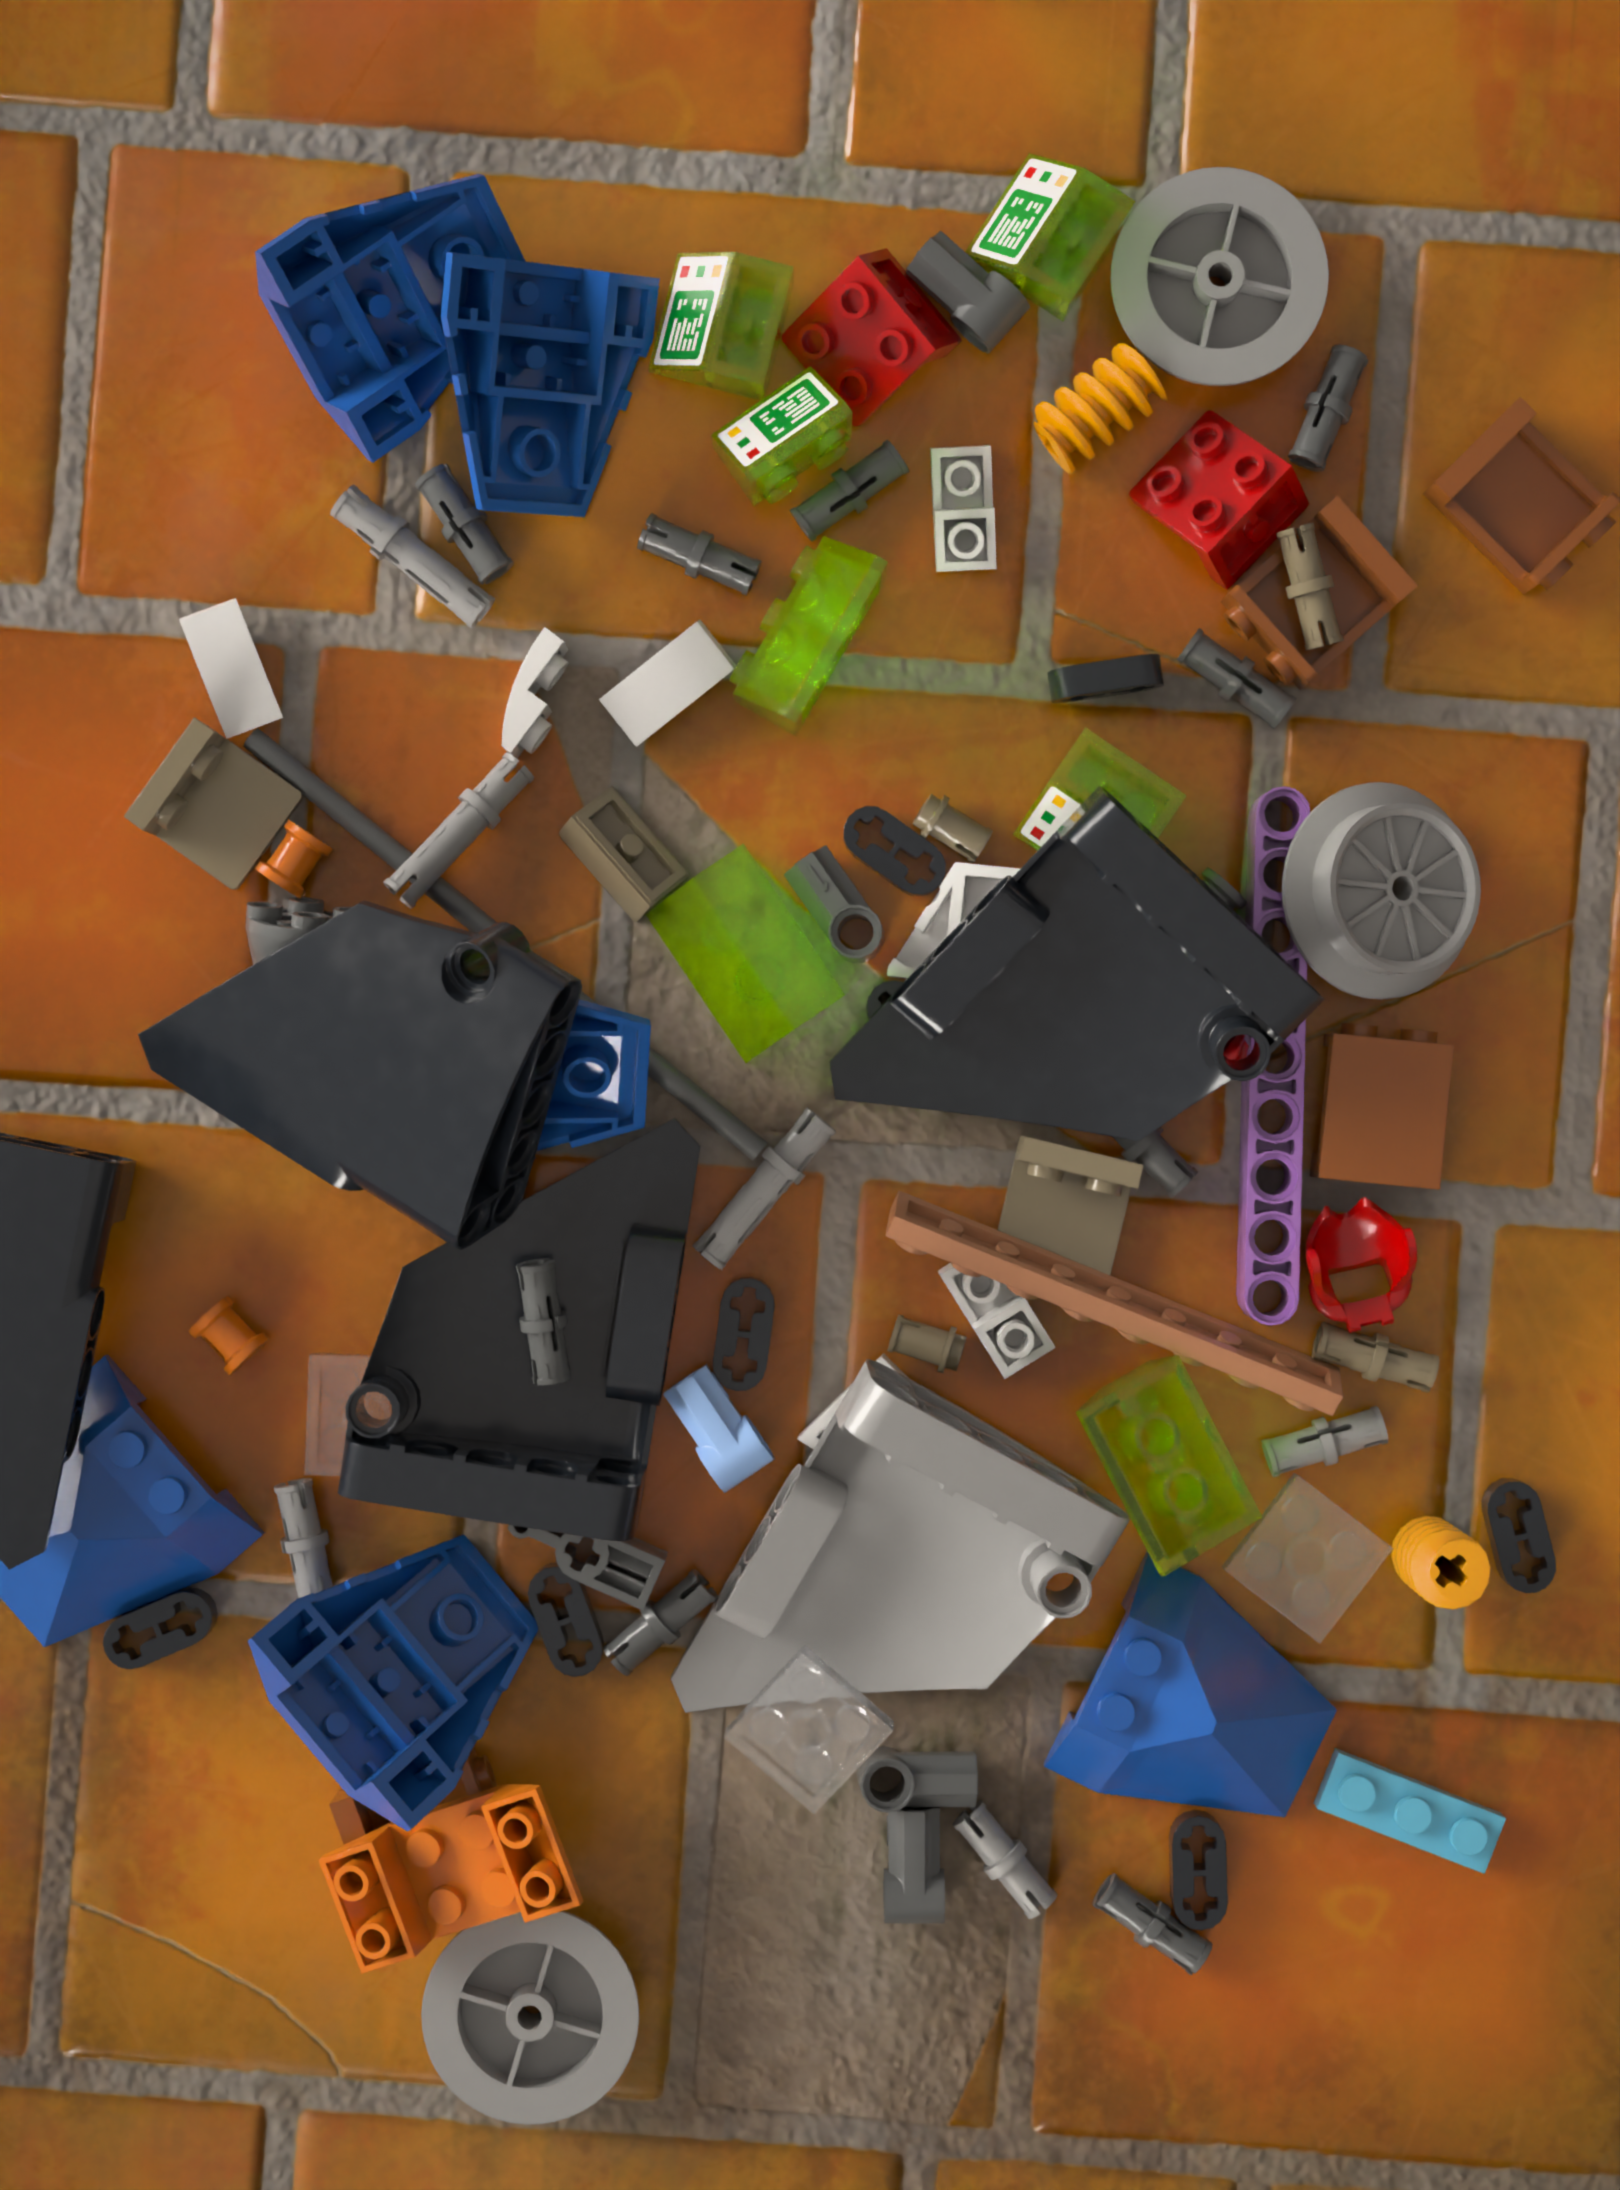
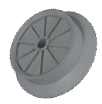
(1230, 229)
(1380, 890)
(519, 2061)

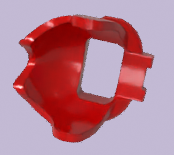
(1356, 1241)

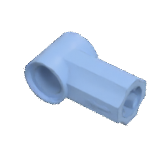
(725, 1439)

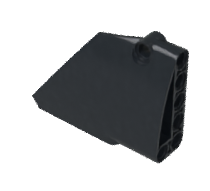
(1081, 993)
(387, 1060)
(52, 1259)
(452, 1359)

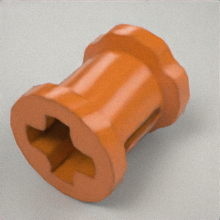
(294, 859)
(228, 1335)

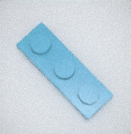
(1409, 1810)

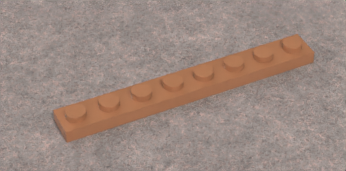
(1116, 1303)

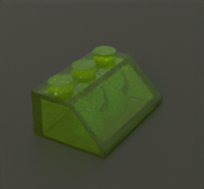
(808, 632)
(745, 954)
(1167, 1462)

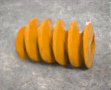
(1096, 404)
(1458, 1578)

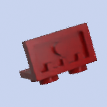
(870, 333)
(1222, 496)

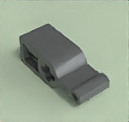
(622, 1571)

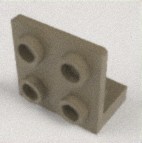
(215, 804)
(1068, 1201)

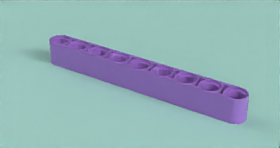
(1284, 1086)

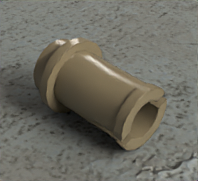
(952, 827)
(927, 1343)

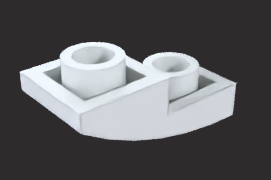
(963, 508)
(231, 668)
(668, 683)
(525, 713)
(999, 1319)

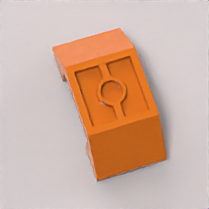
(450, 1873)

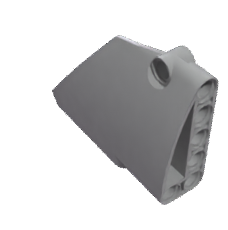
(902, 1554)

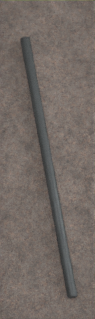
(477, 920)

